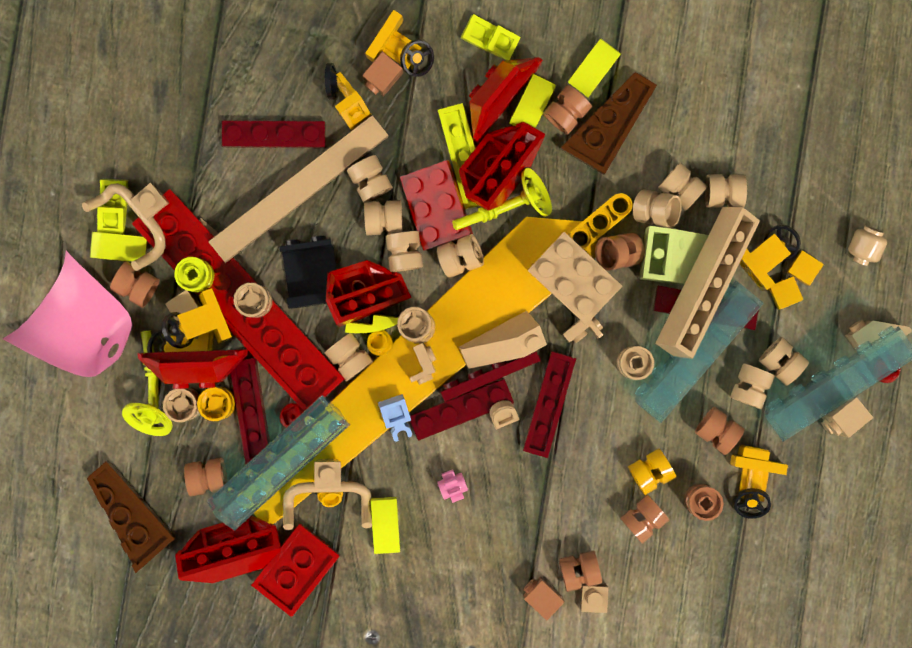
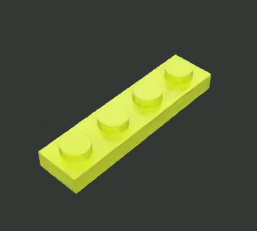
(458, 142)

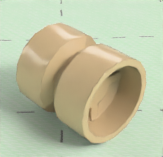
(369, 178)
(683, 185)
(725, 190)
(657, 208)
(383, 217)
(404, 251)
(458, 256)
(253, 300)
(416, 325)
(348, 356)
(635, 362)
(790, 367)
(752, 386)
(181, 404)

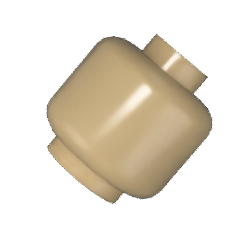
(867, 245)

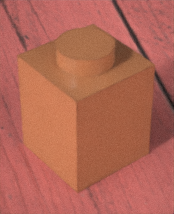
(382, 75)
(542, 597)

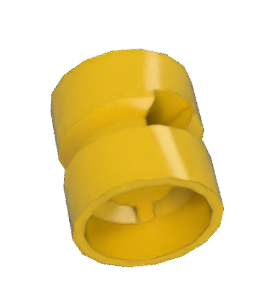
(216, 403)
(645, 478)

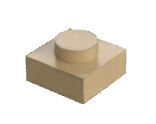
(594, 598)

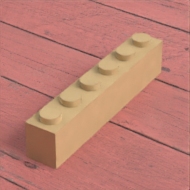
(707, 282)

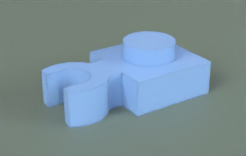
(395, 415)

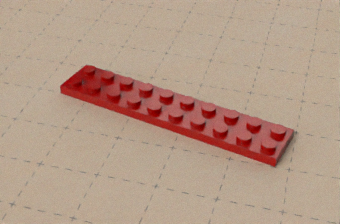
(271, 338)

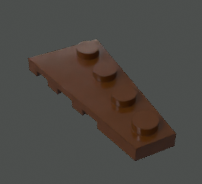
(605, 132)
(134, 522)

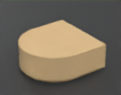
(503, 413)

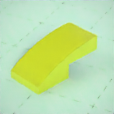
(490, 37)
(594, 67)
(533, 101)
(112, 214)
(117, 246)
(379, 323)
(385, 525)

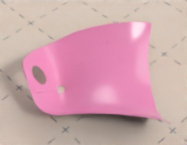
(72, 323)

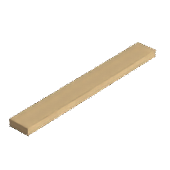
(298, 189)

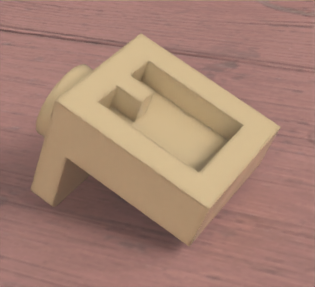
(577, 331)

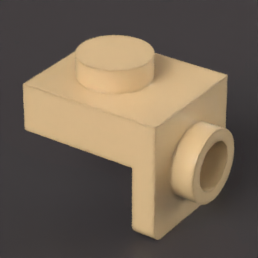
(426, 357)

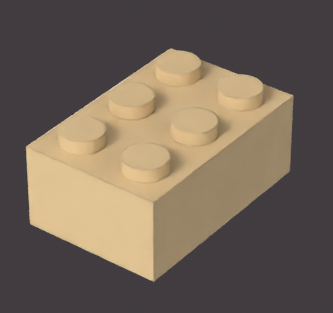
(575, 278)

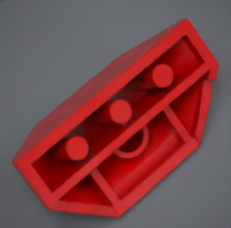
(498, 92)
(497, 164)
(363, 291)
(192, 366)
(222, 553)

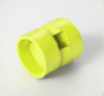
(194, 274)

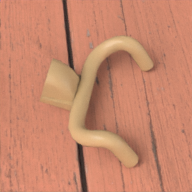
(145, 205)
(326, 479)

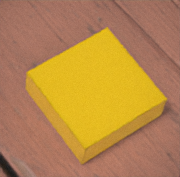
(805, 268)
(786, 293)
(754, 452)

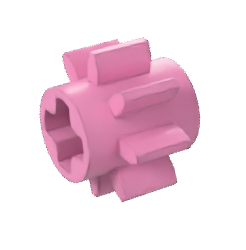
(452, 486)

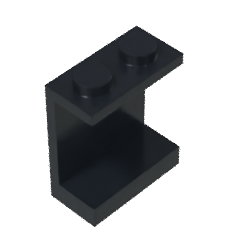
(307, 270)

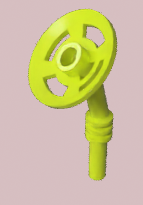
(530, 195)
(148, 413)

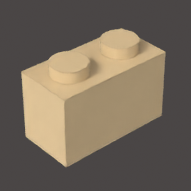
(846, 418)

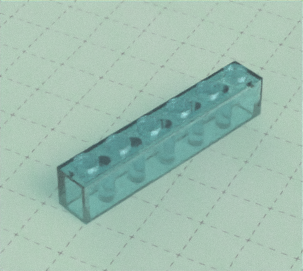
(679, 374)
(840, 383)
(277, 463)

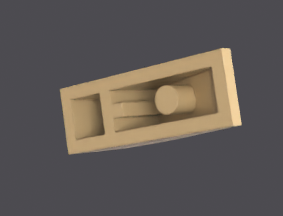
(505, 342)

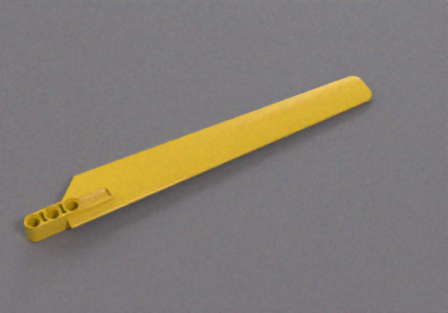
(467, 310)

